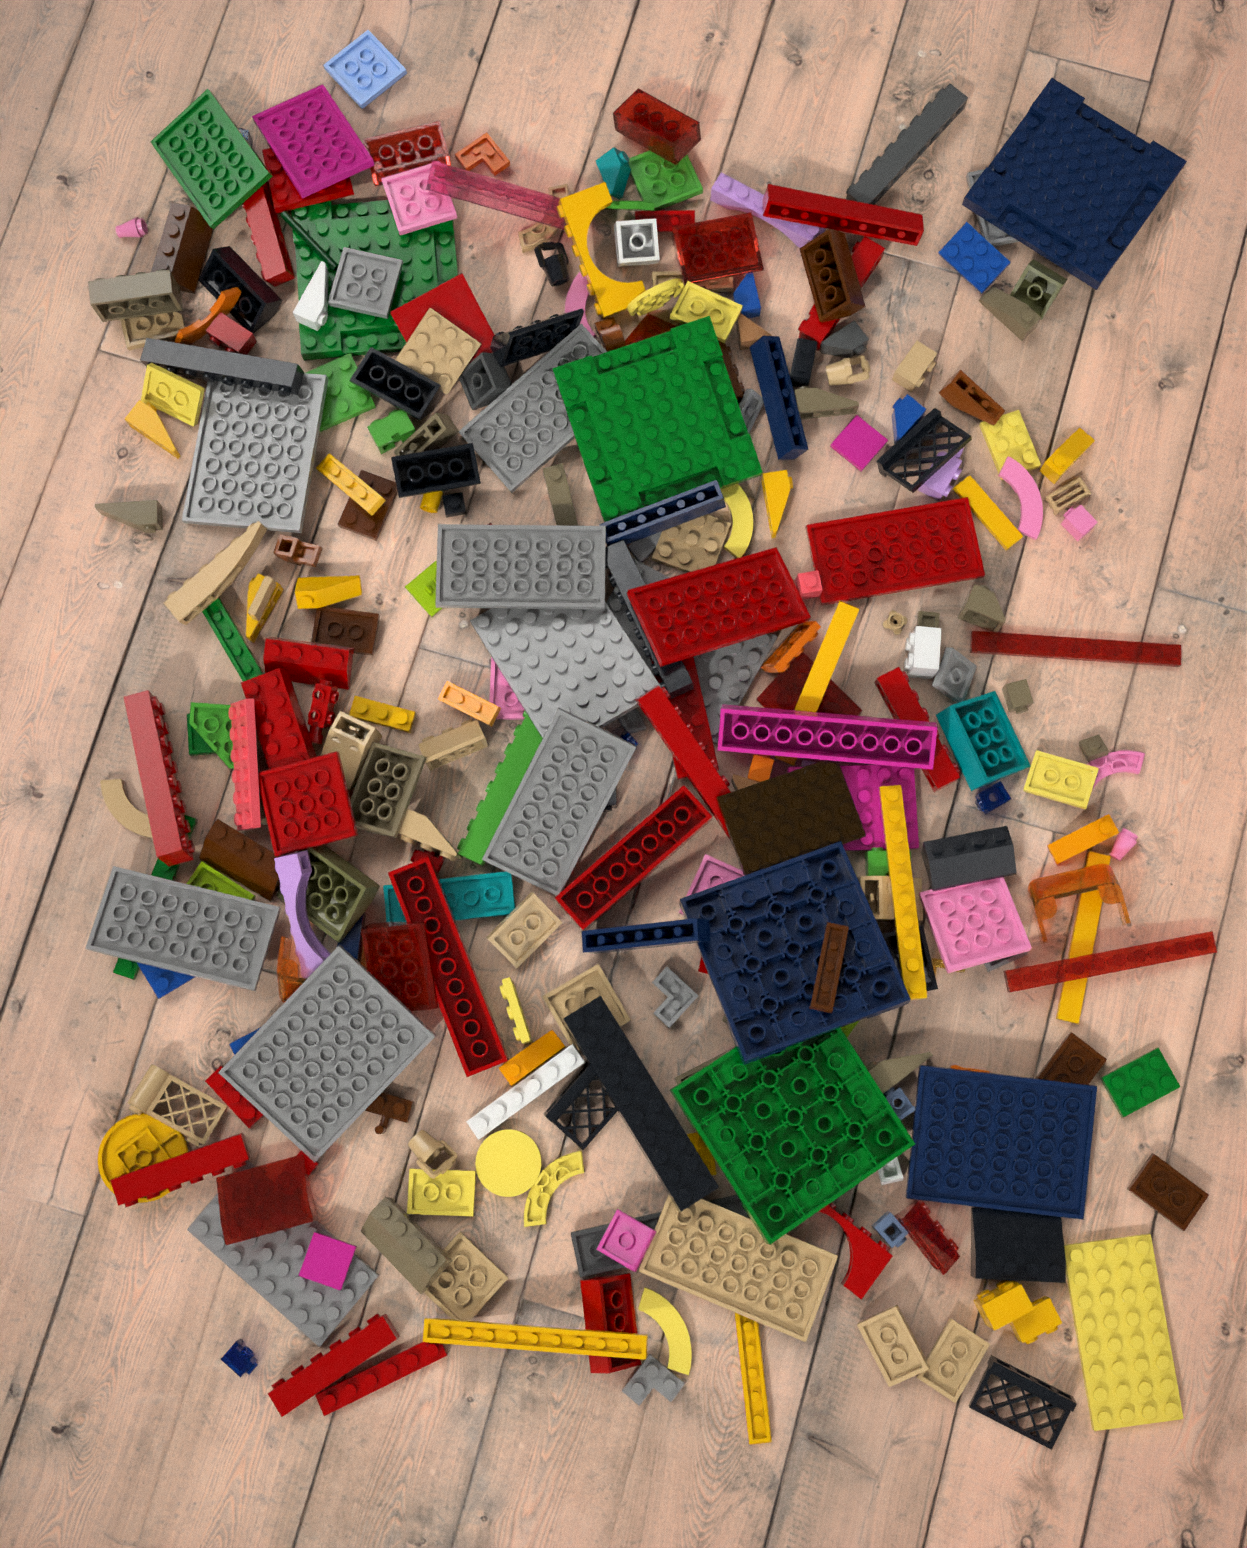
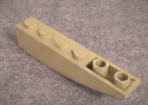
(214, 577)

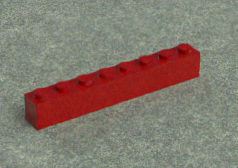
(842, 215)
(685, 748)

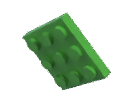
(663, 181)
(342, 397)

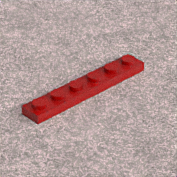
(379, 1376)

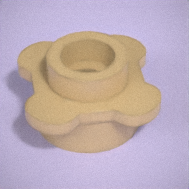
(894, 616)

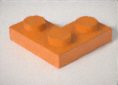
(485, 151)

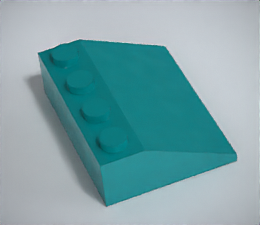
(982, 740)

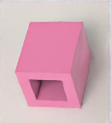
(1078, 522)

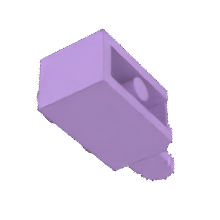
(939, 483)

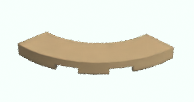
(540, 232)
(122, 809)

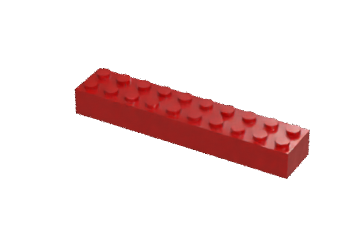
(453, 973)

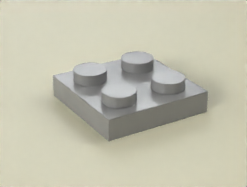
(954, 675)

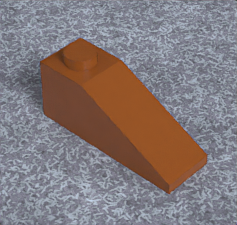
(970, 398)

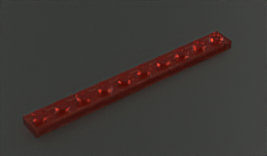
(1075, 648)
(1109, 961)

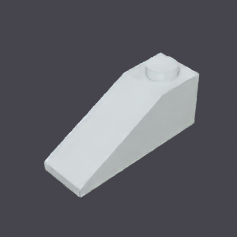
(313, 305)

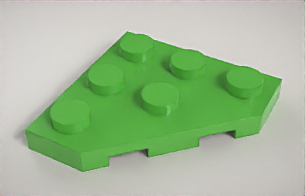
(214, 727)

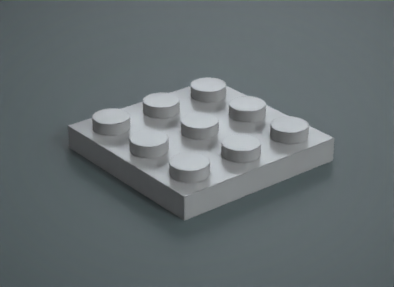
(365, 282)

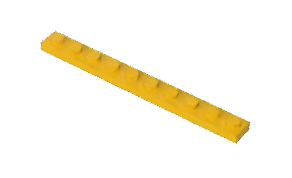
(902, 891)
(535, 1338)

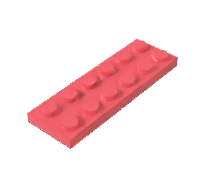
(245, 765)

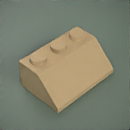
(453, 744)

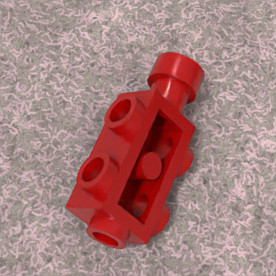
(323, 708)

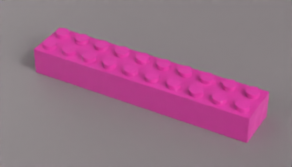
(827, 736)

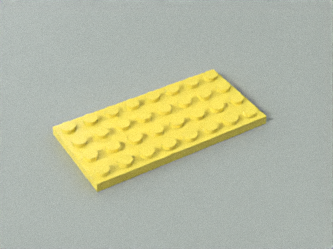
(1122, 1332)

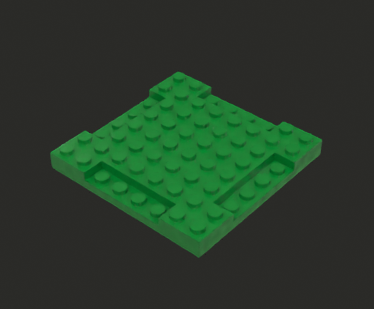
(368, 227)
(657, 419)
(793, 1127)

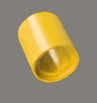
(431, 501)

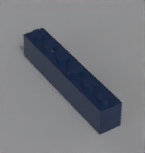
(778, 398)
(665, 514)
(646, 936)

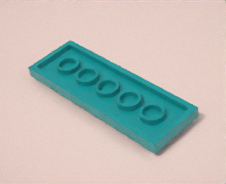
(467, 896)

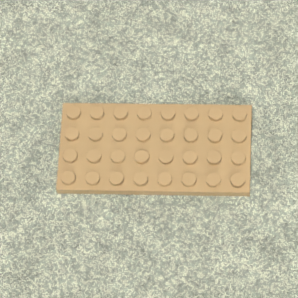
(730, 1265)

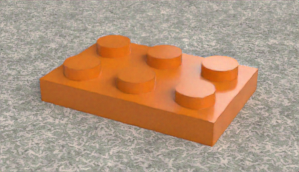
(791, 647)

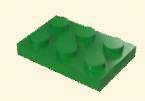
(1140, 1082)

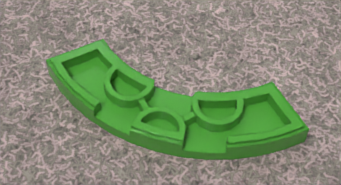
(631, 206)

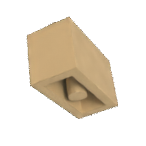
(914, 367)

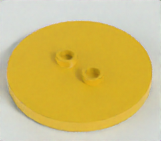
(137, 1144)

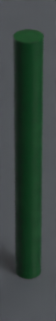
(309, 240)

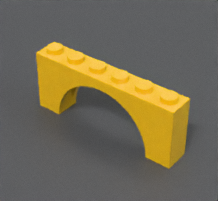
(578, 212)

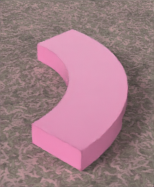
(577, 299)
(1028, 494)
(1118, 762)

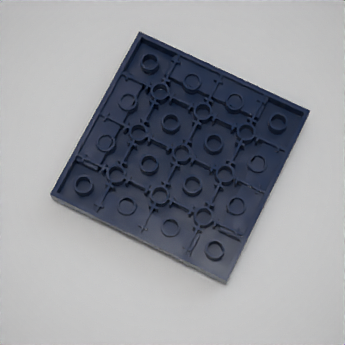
(1073, 184)
(769, 948)

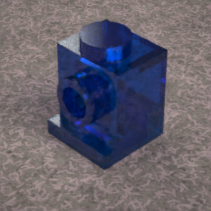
(1000, 794)
(240, 1359)

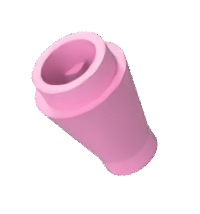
(132, 228)
(1123, 844)

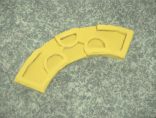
(742, 520)
(547, 1183)
(673, 1326)

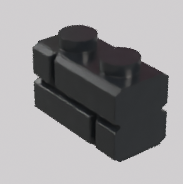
(803, 362)

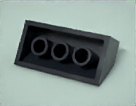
(257, 300)
(397, 384)
(435, 470)
(969, 858)

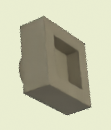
(928, 619)
(1093, 748)

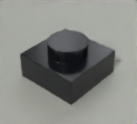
(454, 504)

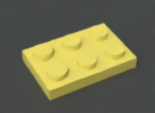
(699, 303)
(172, 394)
(1010, 439)
(1061, 779)
(515, 1011)
(445, 1195)

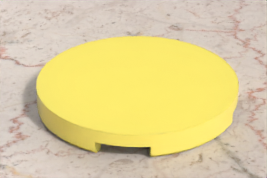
(655, 297)
(508, 1163)

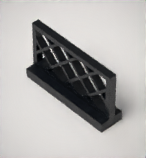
(912, 443)
(568, 1097)
(1035, 1388)

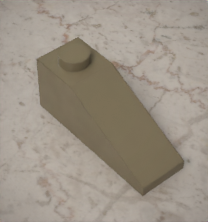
(1011, 312)
(820, 403)
(429, 436)
(560, 495)
(137, 514)
(891, 1071)

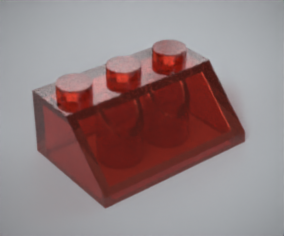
(928, 1236)

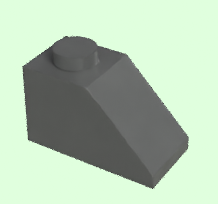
(846, 342)

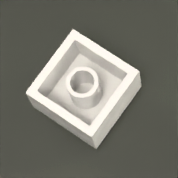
(636, 242)
(923, 652)

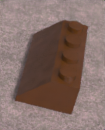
(183, 246)
(832, 276)
(241, 859)

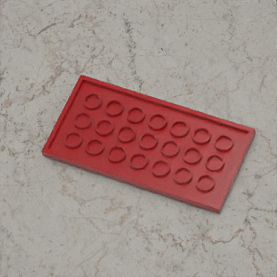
(895, 551)
(718, 606)

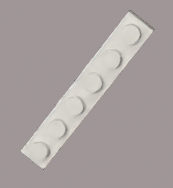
(525, 1091)

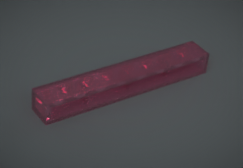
(494, 194)

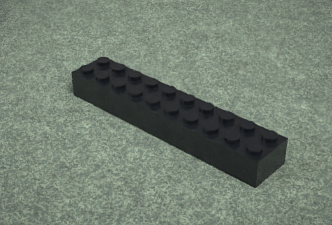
(640, 1104)

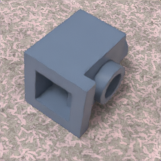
(905, 1108)
(886, 1221)

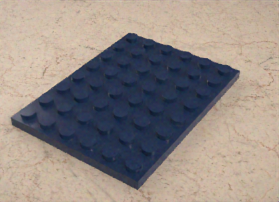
(1001, 1142)

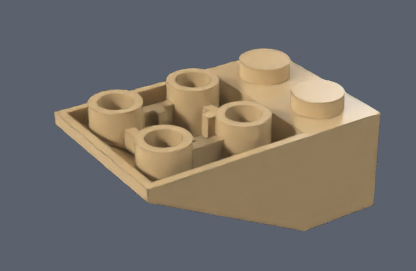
(352, 741)
(422, 830)
(879, 896)

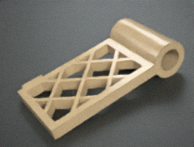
(149, 1095)

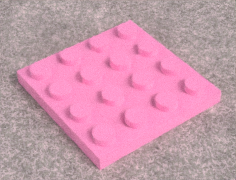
(974, 923)

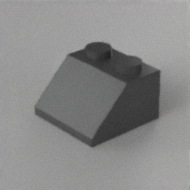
(484, 380)

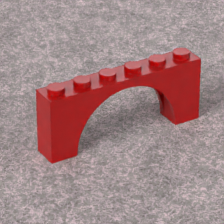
(866, 1255)

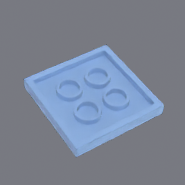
(365, 69)

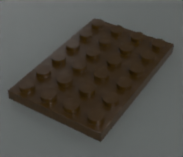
(790, 815)

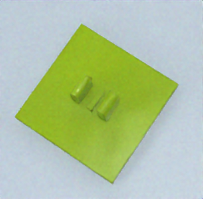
(424, 589)

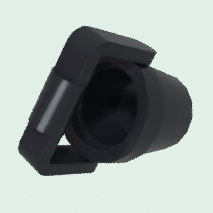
(553, 266)

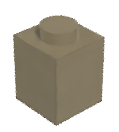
(1017, 696)

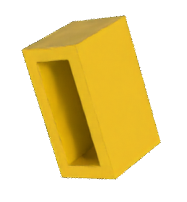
(1036, 1322)

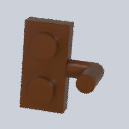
(390, 1107)

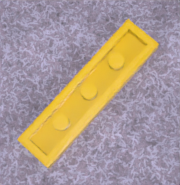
(350, 484)
(988, 513)

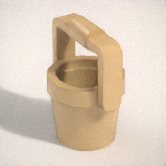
(841, 371)
(427, 1150)

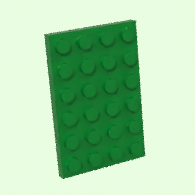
(211, 159)

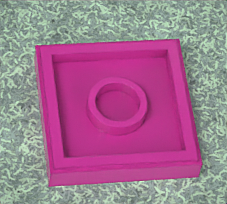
(859, 443)
(626, 1240)
(327, 1261)

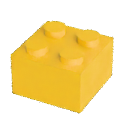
(1003, 1304)

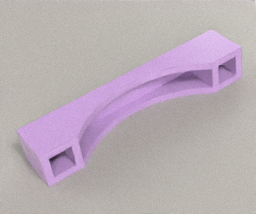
(737, 196)
(294, 874)

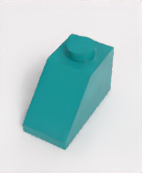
(614, 171)

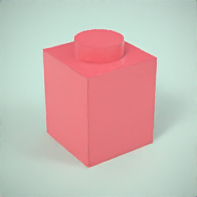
(808, 584)

